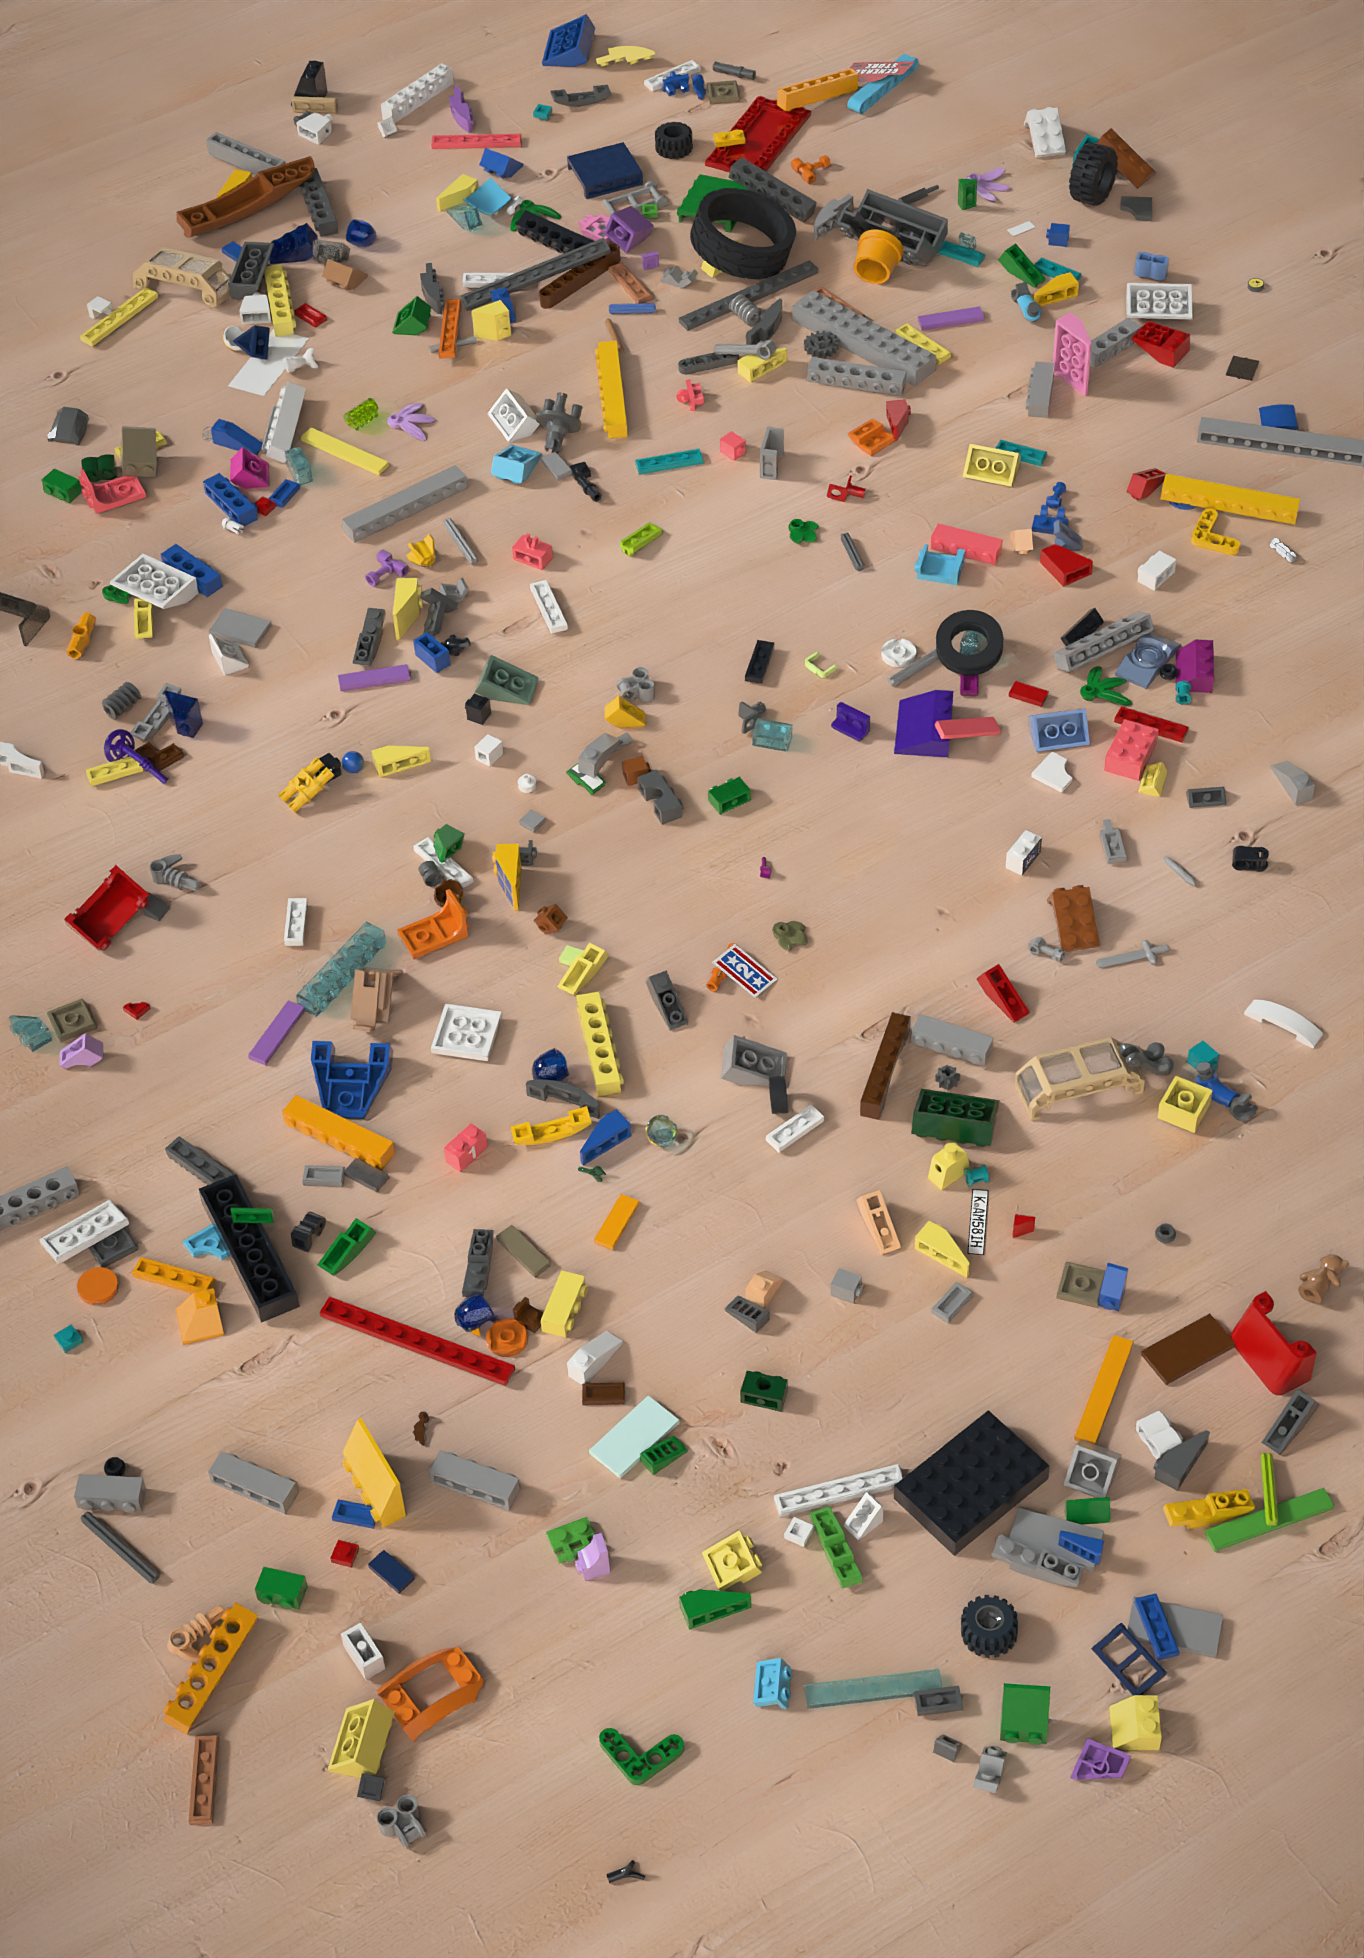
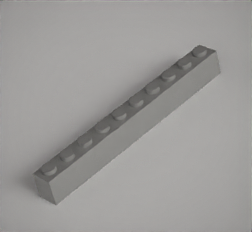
(1281, 441)

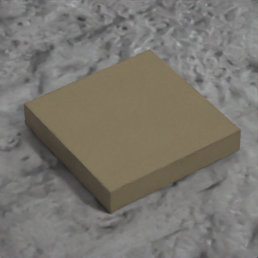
(723, 92)
(71, 1020)
(1080, 1284)

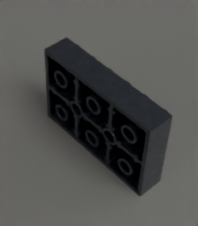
(971, 1482)

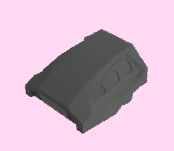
(69, 426)

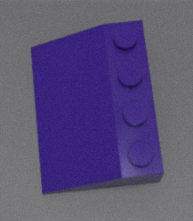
(916, 722)

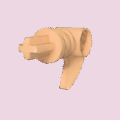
(189, 1634)

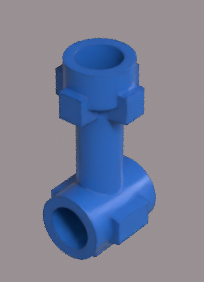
(1054, 501)

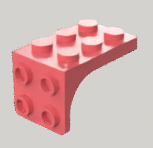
(111, 493)

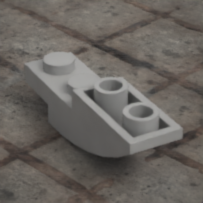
(829, 215)
(1036, 1564)

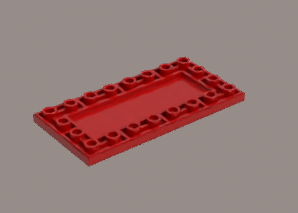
(766, 135)

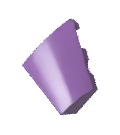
(1100, 1762)

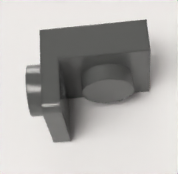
(528, 853)

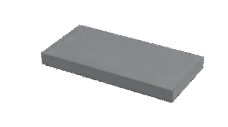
(1043, 1531)
(1192, 1628)

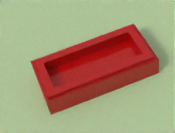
(310, 315)
(1028, 693)

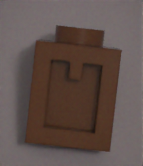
(528, 1315)

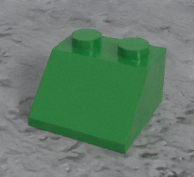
(412, 318)

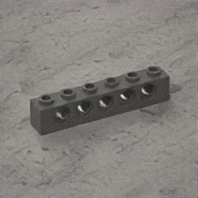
(769, 186)
(319, 205)

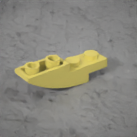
(631, 54)

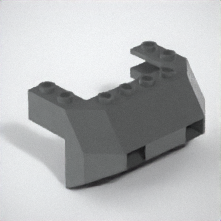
(915, 228)

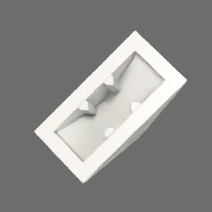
(865, 1517)

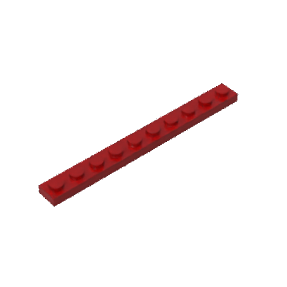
(417, 1341)

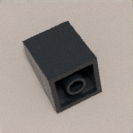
(312, 81)

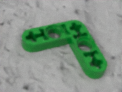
(636, 1762)

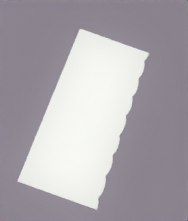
(260, 374)

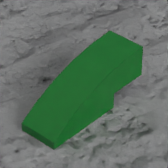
(346, 1247)

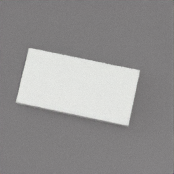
(84, 1231)

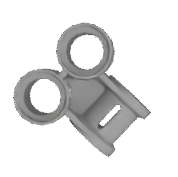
(637, 686)
(404, 1823)

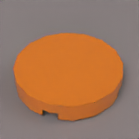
(97, 1285)
(507, 1337)

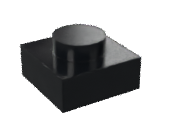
(580, 469)
(370, 1787)

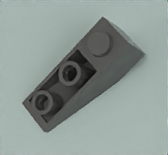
(666, 1000)

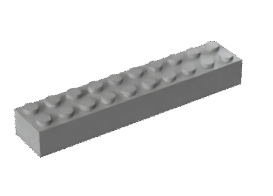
(864, 337)

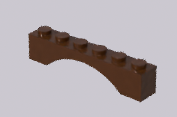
(884, 1064)

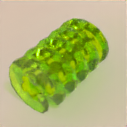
(361, 414)

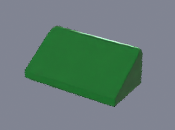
(967, 193)
(253, 1215)
(1088, 1510)

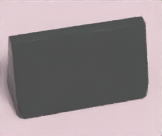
(1206, 797)

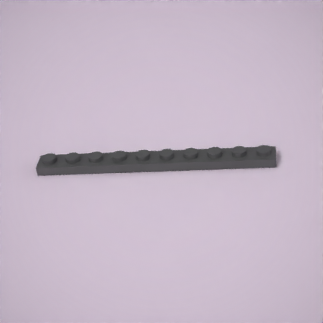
(537, 273)
(753, 293)

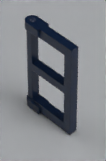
(1155, 1678)

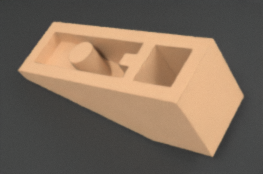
(878, 1221)

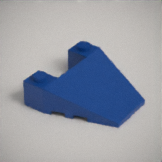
(350, 1087)

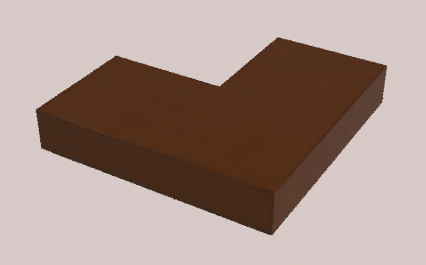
(162, 758)

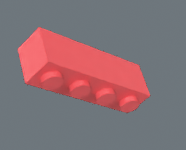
(976, 545)

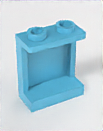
(939, 567)

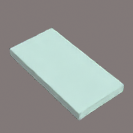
(632, 1435)

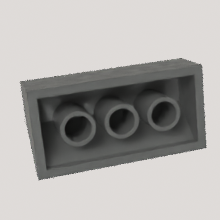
(249, 269)

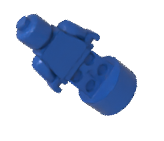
(698, 82)

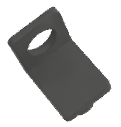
(750, 714)

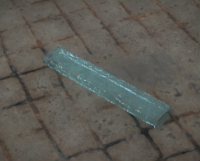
(870, 1688)

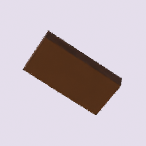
(603, 1393)

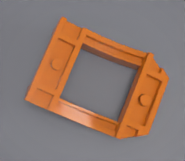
(408, 1714)

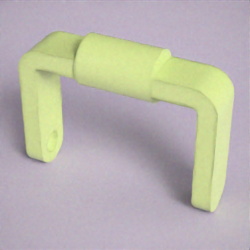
(815, 669)

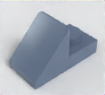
(1066, 537)

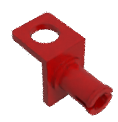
(849, 490)

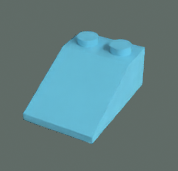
(514, 463)

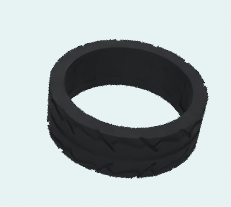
(732, 256)

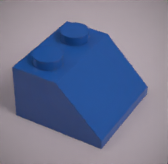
(499, 163)

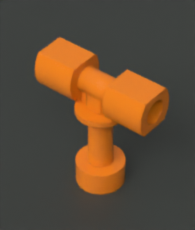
(807, 169)

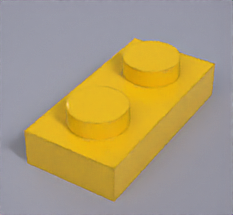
(729, 138)

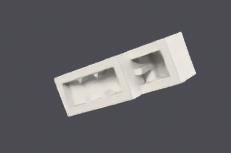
(19, 763)

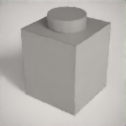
(846, 1286)

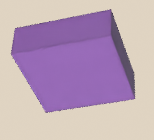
(650, 260)

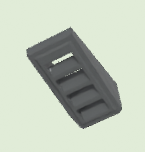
(753, 1324)

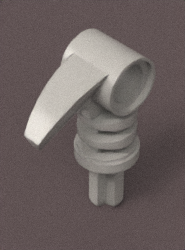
(163, 873)

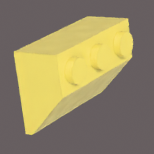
(991, 465)
(361, 1739)

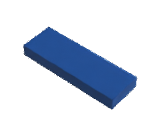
(1156, 1627)

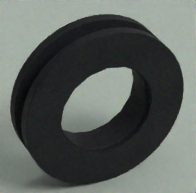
(973, 621)

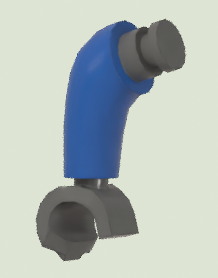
(1238, 1104)

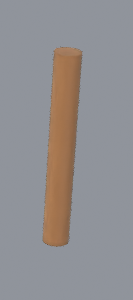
(613, 334)

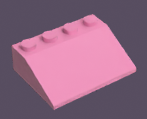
(1072, 352)

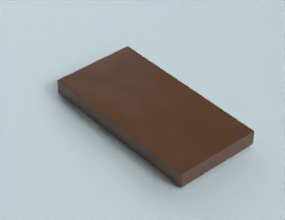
(1187, 1349)

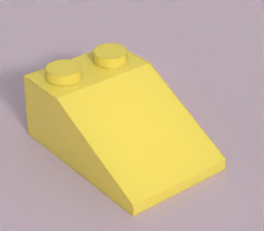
(406, 604)

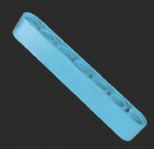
(876, 90)

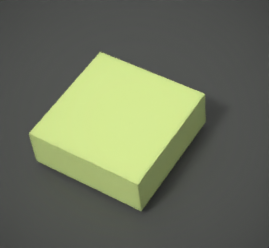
(569, 955)

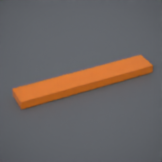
(450, 328)

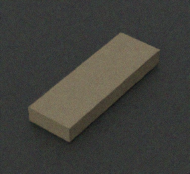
(523, 1251)

